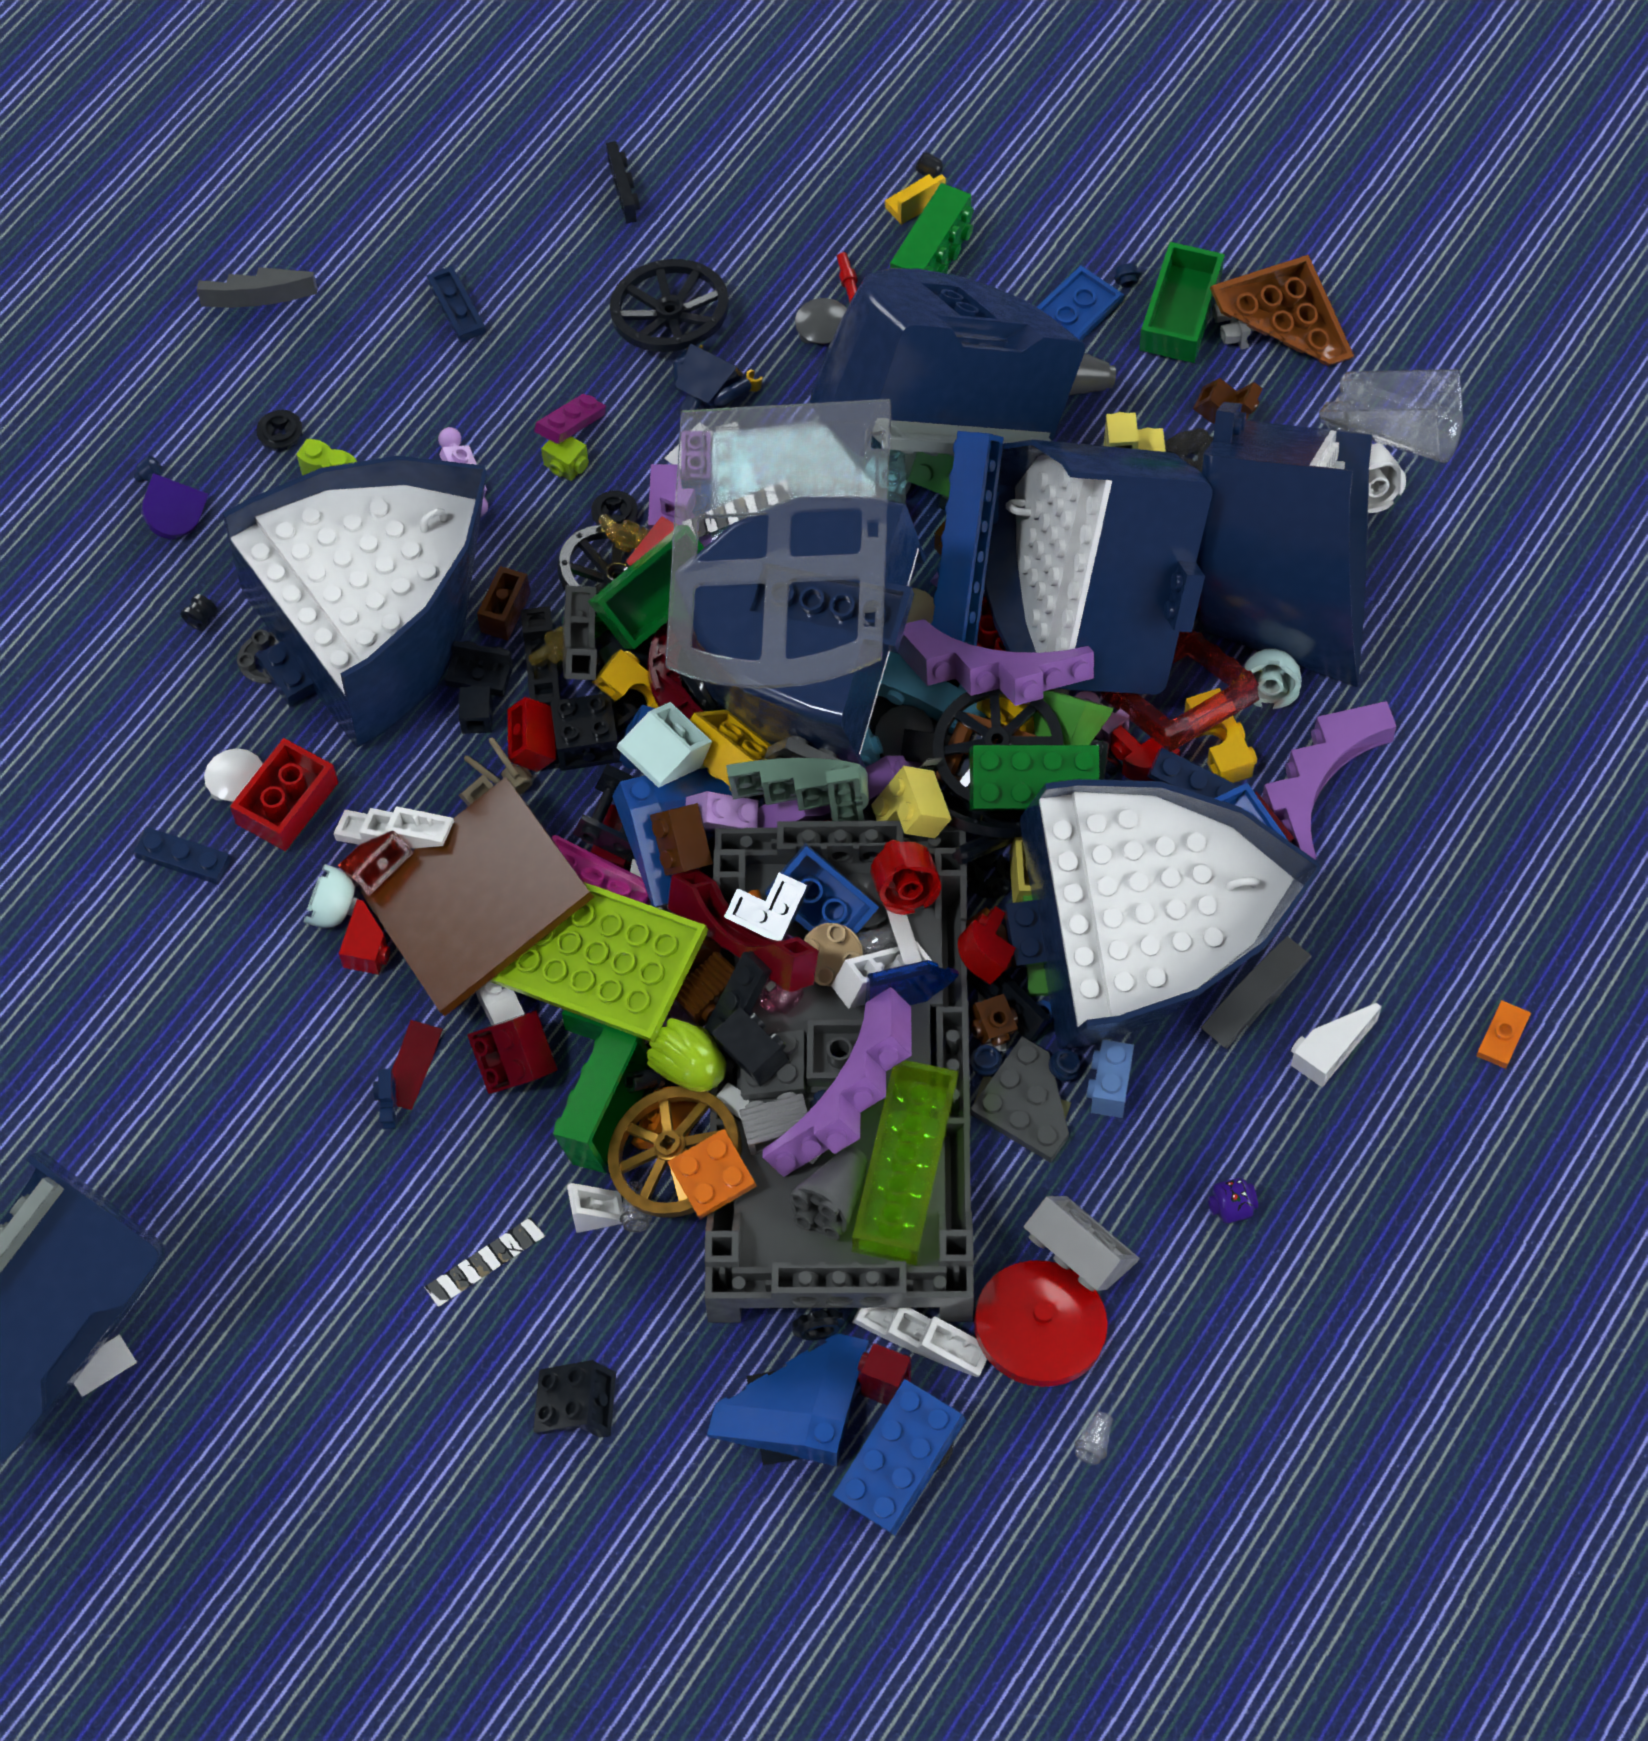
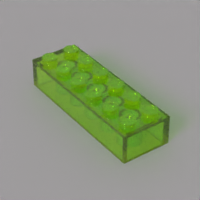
(905, 1162)

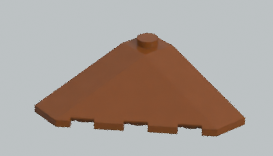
(1289, 306)

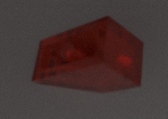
(375, 861)

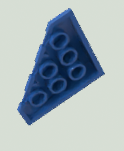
(637, 801)
(799, 1407)

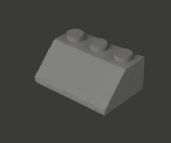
(1079, 1243)

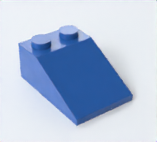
(830, 894)

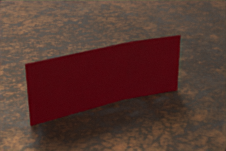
(414, 1061)

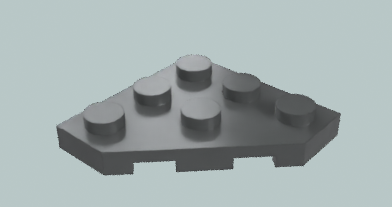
(1025, 1102)

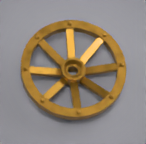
(627, 1125)

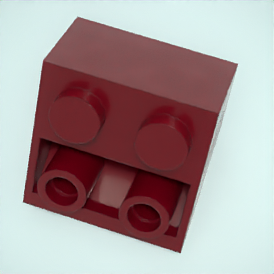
(512, 1052)

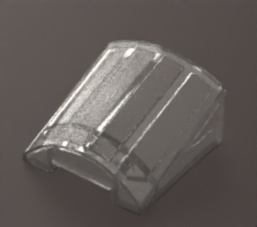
(1401, 409)

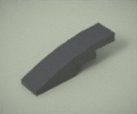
(265, 288)
(1256, 991)

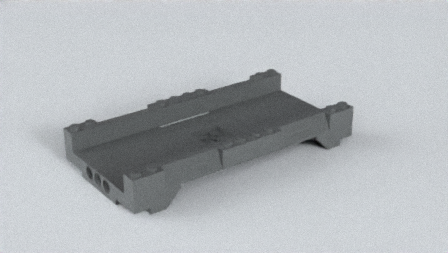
(752, 1243)

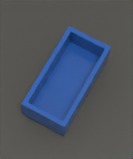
(899, 1457)

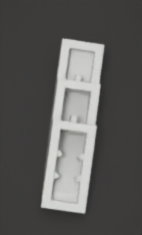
(414, 827)
(925, 1337)

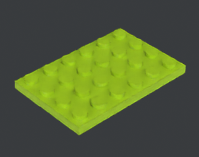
(611, 963)

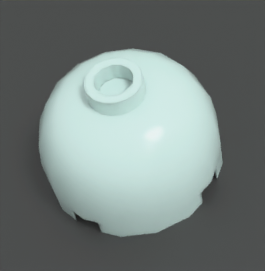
(1277, 677)
(331, 899)

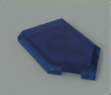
(912, 982)

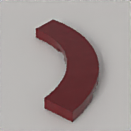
(664, 682)

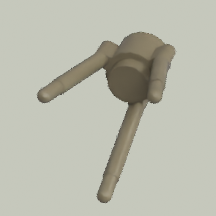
(517, 775)

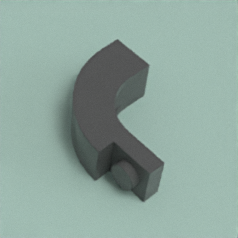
(579, 634)

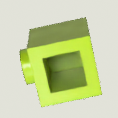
(565, 458)

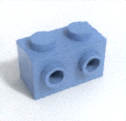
(1112, 1078)

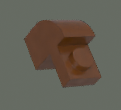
(1219, 391)

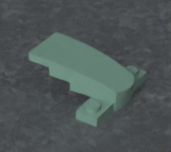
(807, 780)

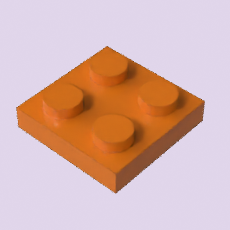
(712, 1174)

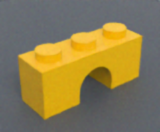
(624, 673)
(1232, 757)

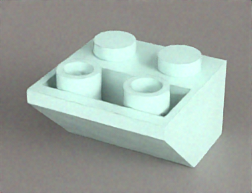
(665, 745)

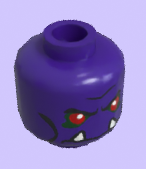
(1233, 1200)

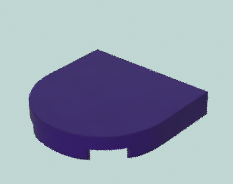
(172, 507)

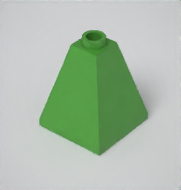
(1077, 717)

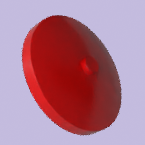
(1040, 1324)

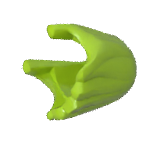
(687, 1056)

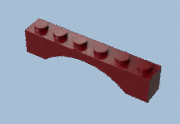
(700, 900)

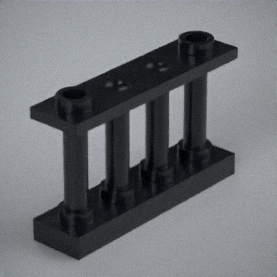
(593, 830)

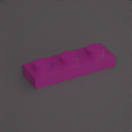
(570, 418)

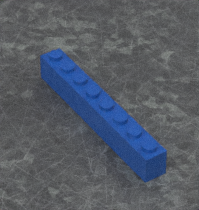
(967, 535)

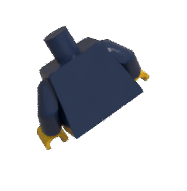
(709, 379)

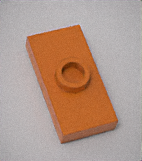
(1503, 1034)

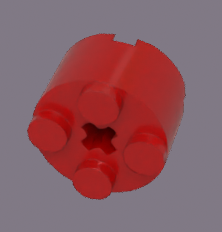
(905, 877)

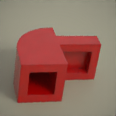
(1136, 757)
(982, 949)

